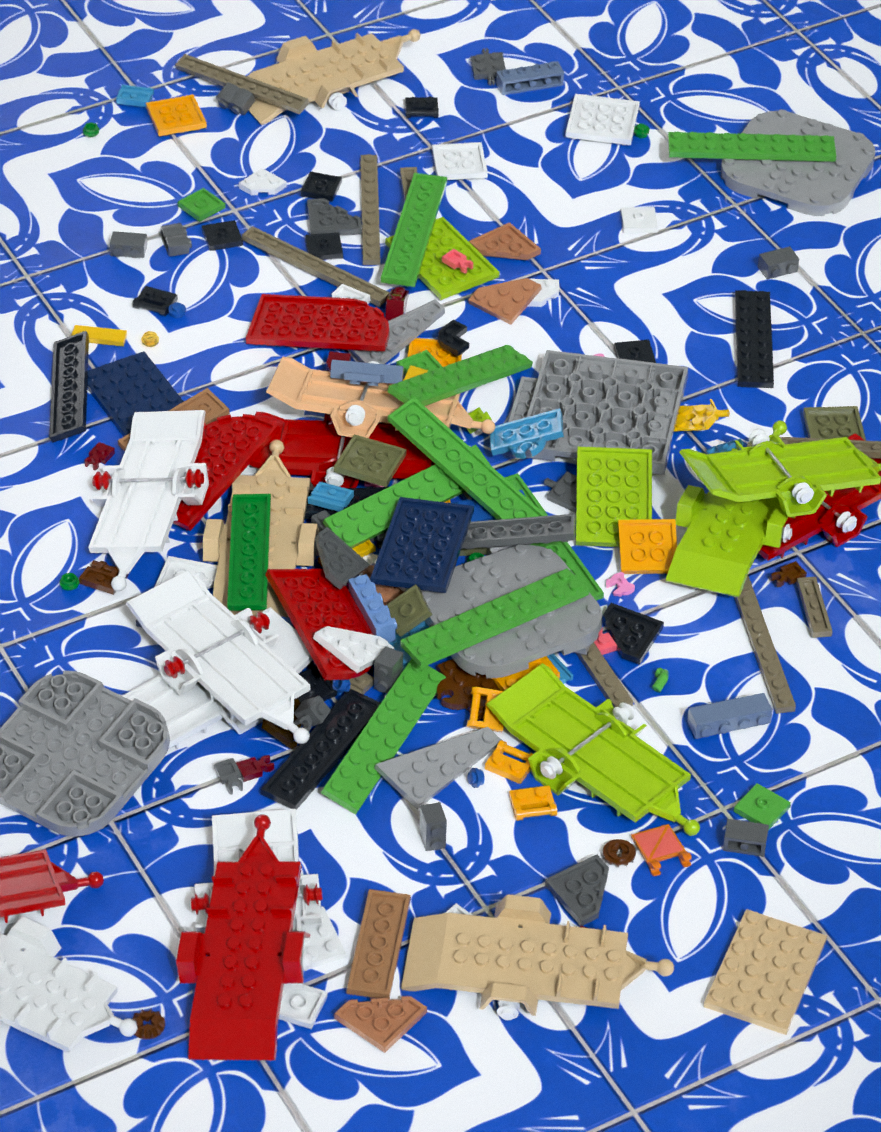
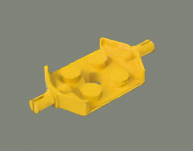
(701, 415)

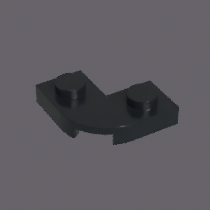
(450, 338)

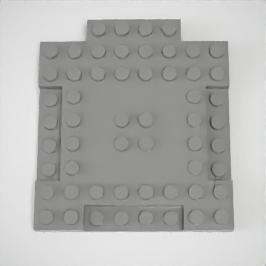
(605, 403)

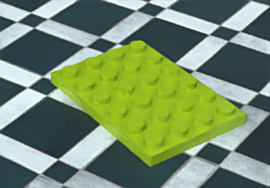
(442, 278)
(611, 488)

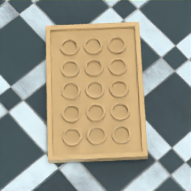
(765, 971)

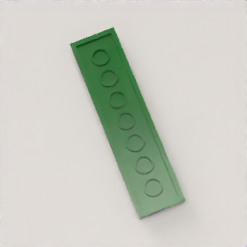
(249, 552)

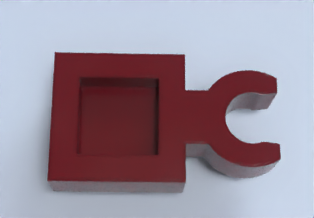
(98, 454)
(253, 769)

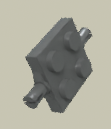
(487, 65)
(563, 491)

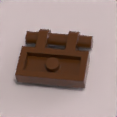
(99, 576)

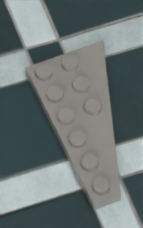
(403, 331)
(431, 769)

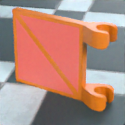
(658, 845)

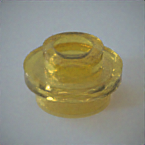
(150, 339)

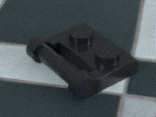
(421, 106)
(155, 300)

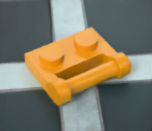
(489, 719)
(507, 766)
(532, 802)

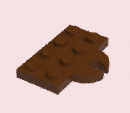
(459, 686)

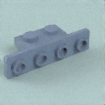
(367, 372)

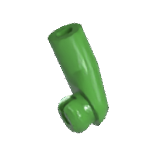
(662, 678)

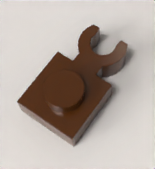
(788, 573)

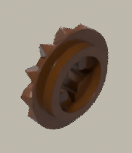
(626, 848)
(149, 1031)

